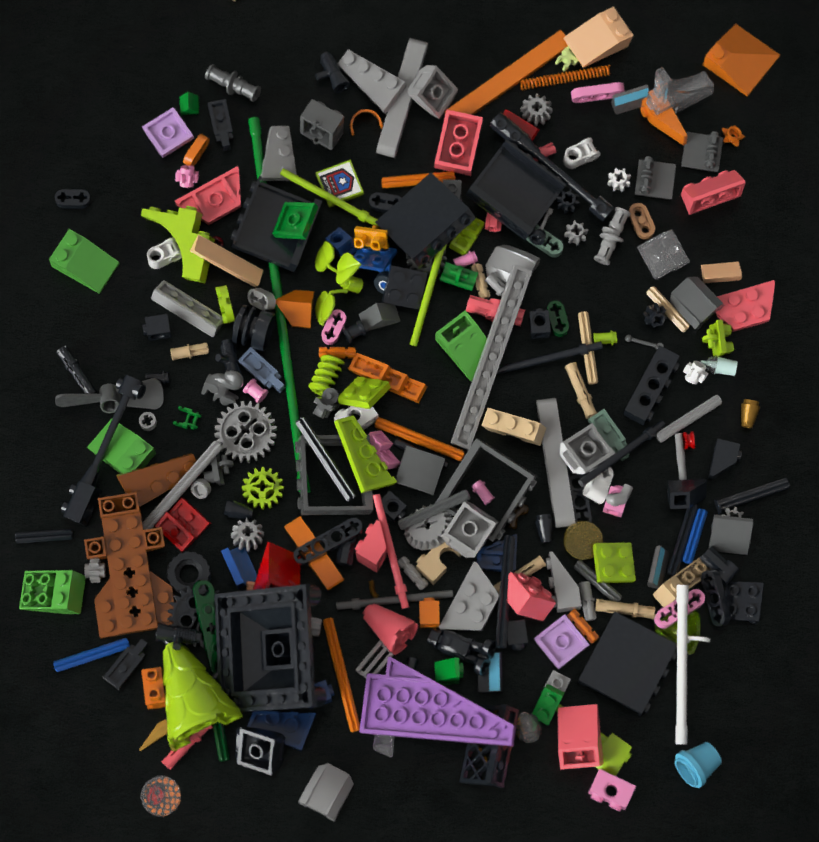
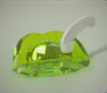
(693, 631)

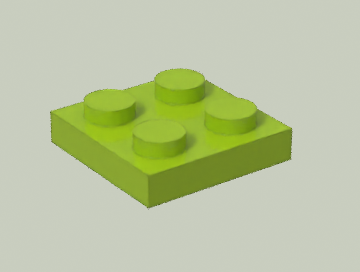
(363, 392)
(614, 562)

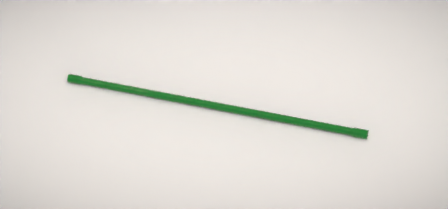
(255, 132)

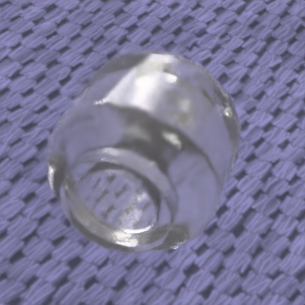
(528, 727)

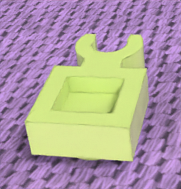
(567, 57)

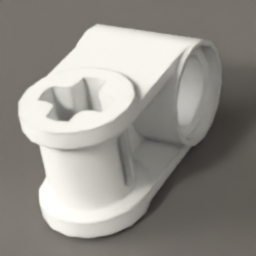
(583, 151)
(168, 251)
(599, 487)

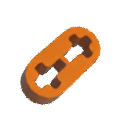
(196, 150)

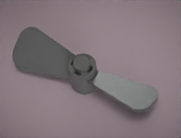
(110, 398)

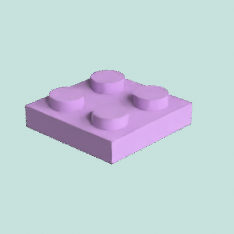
(168, 132)
(561, 642)

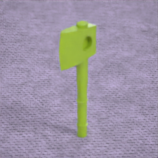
(614, 753)

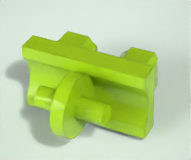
(716, 338)

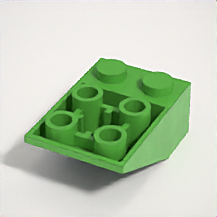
(463, 343)
(53, 591)

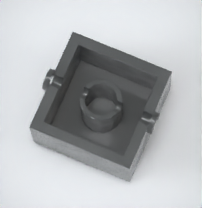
(321, 124)

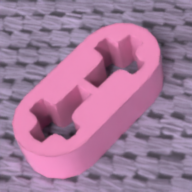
(330, 325)

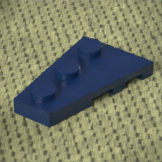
(292, 725)

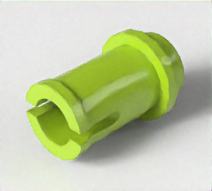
(605, 338)

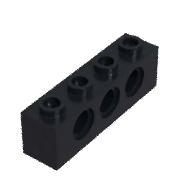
(662, 358)

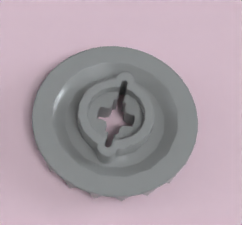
(431, 538)

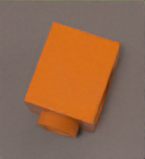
(429, 613)

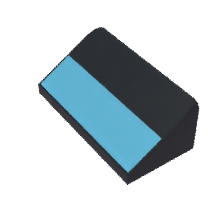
(492, 680)

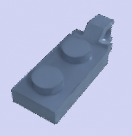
(261, 370)

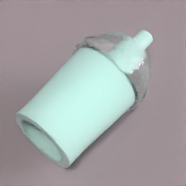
(720, 365)

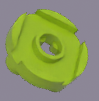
(225, 304)

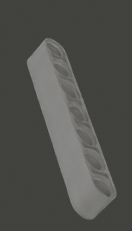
(398, 112)
(555, 465)

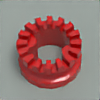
(689, 440)

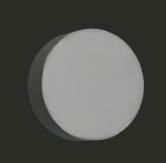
(200, 488)

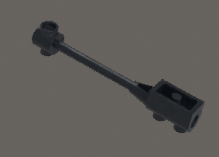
(509, 130)
(85, 493)

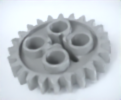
(259, 441)

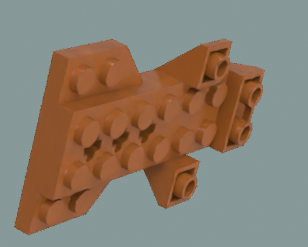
(126, 548)

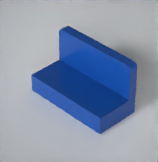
(239, 566)

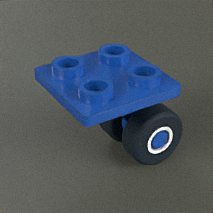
(377, 261)

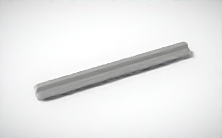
(182, 485)

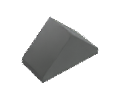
(379, 316)

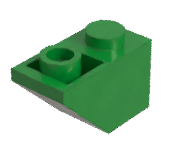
(448, 671)

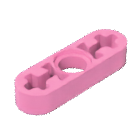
(596, 92)
(690, 608)

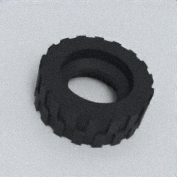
(180, 561)

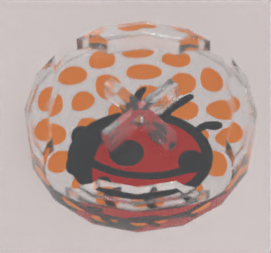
(160, 796)

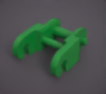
(190, 413)

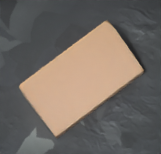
(721, 272)

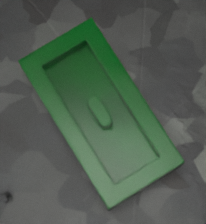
(548, 704)

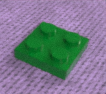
(295, 220)

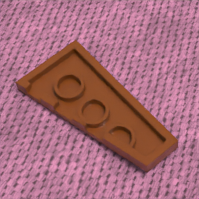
(156, 478)

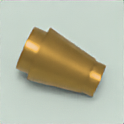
(749, 412)

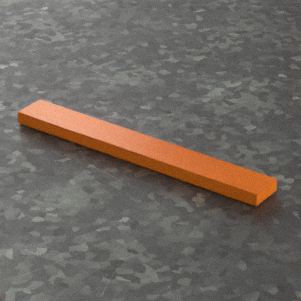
(511, 75)

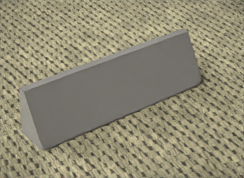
(187, 308)

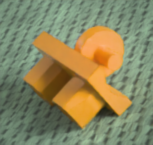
(371, 237)

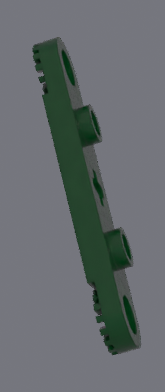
(206, 614)

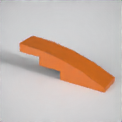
(398, 381)
(323, 566)

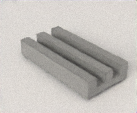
(369, 656)

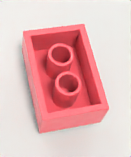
(458, 142)

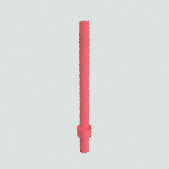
(400, 588)

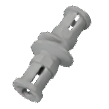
(611, 235)

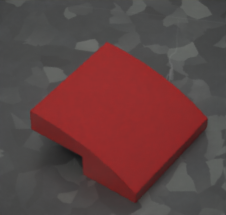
(183, 524)

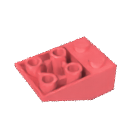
(579, 737)

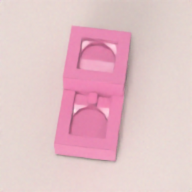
(382, 445)

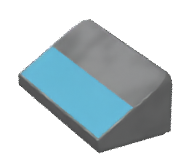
(629, 99)
(658, 567)

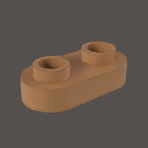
(642, 221)

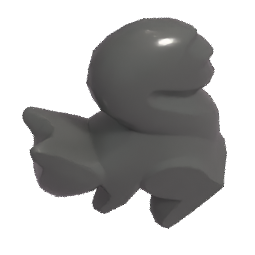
(220, 385)

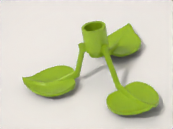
(345, 269)

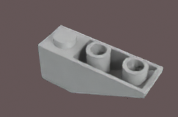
(565, 589)

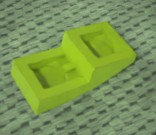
(465, 239)

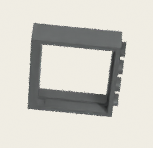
(327, 440)
(463, 467)

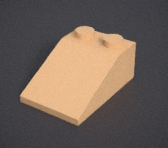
(599, 37)

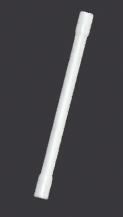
(681, 726)

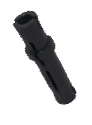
(73, 367)

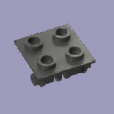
(702, 151)
(655, 179)

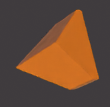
(297, 307)

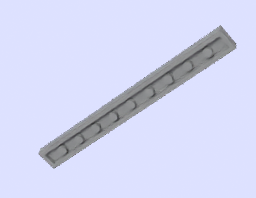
(491, 357)

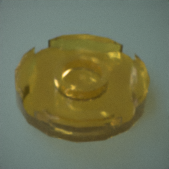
(580, 539)

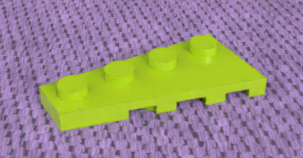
(365, 463)

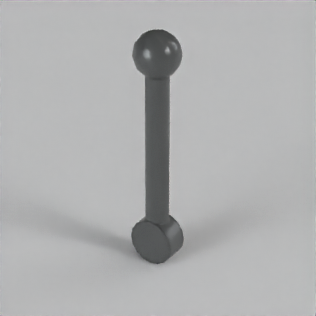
(629, 338)

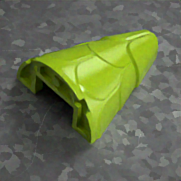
(192, 697)

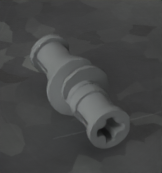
(233, 83)

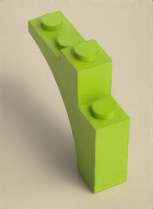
(184, 228)

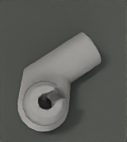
(619, 498)

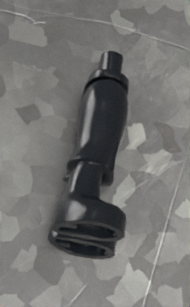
(462, 647)

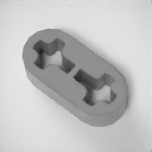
(261, 299)

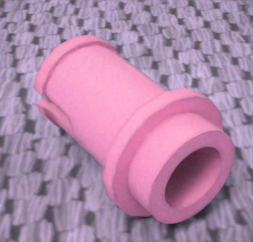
(466, 259)
(482, 491)

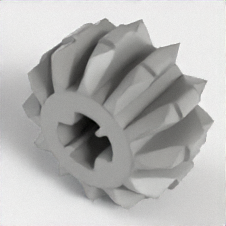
(541, 115)
(252, 540)

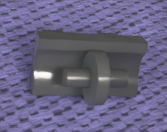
(326, 403)
(216, 474)

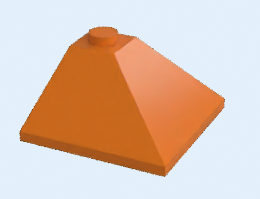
(740, 59)

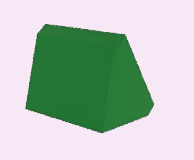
(189, 104)

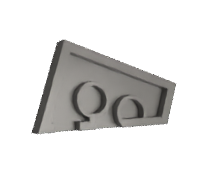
(278, 154)

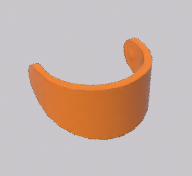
(363, 111)

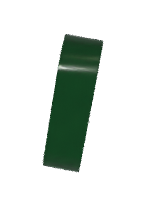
(561, 317)

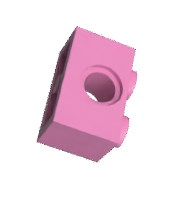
(623, 790)

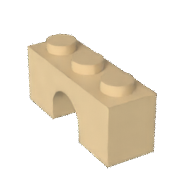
(513, 425)
(430, 564)

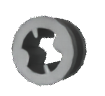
(142, 419)

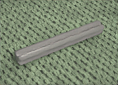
(688, 418)

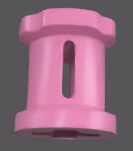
(255, 391)

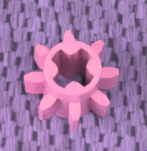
(187, 176)

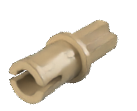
(189, 351)

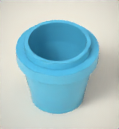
(697, 764)

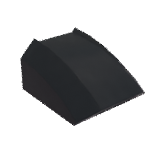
(259, 749)

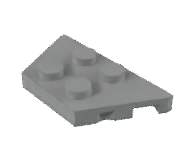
(472, 603)

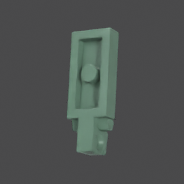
(609, 431)

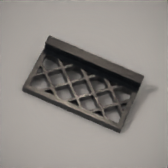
(499, 755)

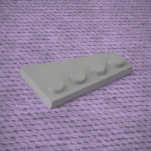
(374, 81)

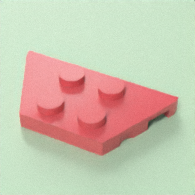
(216, 197)
(747, 306)

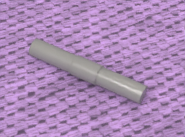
(680, 456)

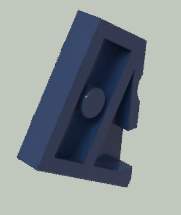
(490, 557)

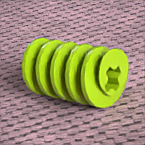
(325, 373)

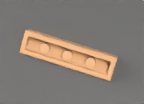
(227, 261)

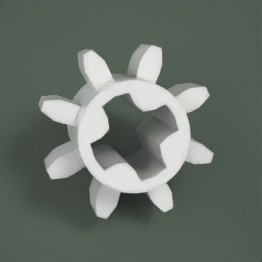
(622, 183)
(695, 372)

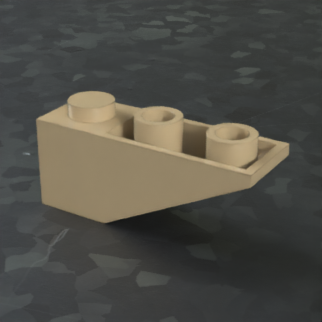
(688, 576)

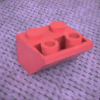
(373, 549)
(528, 596)

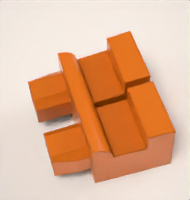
(153, 687)

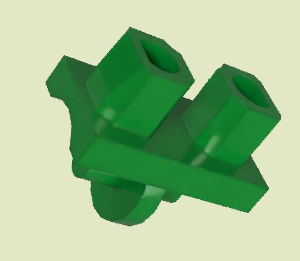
(459, 276)

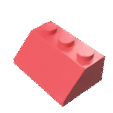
(712, 191)

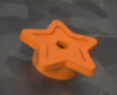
(732, 131)

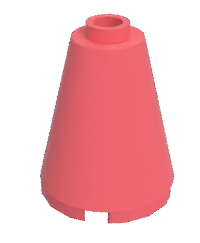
(390, 627)

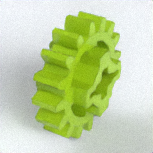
(254, 488)

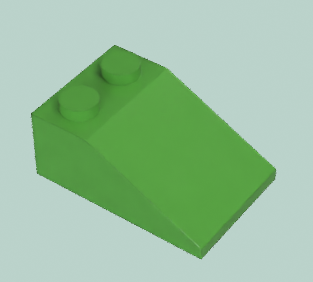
(83, 261)
(126, 449)

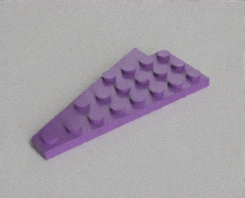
(417, 707)

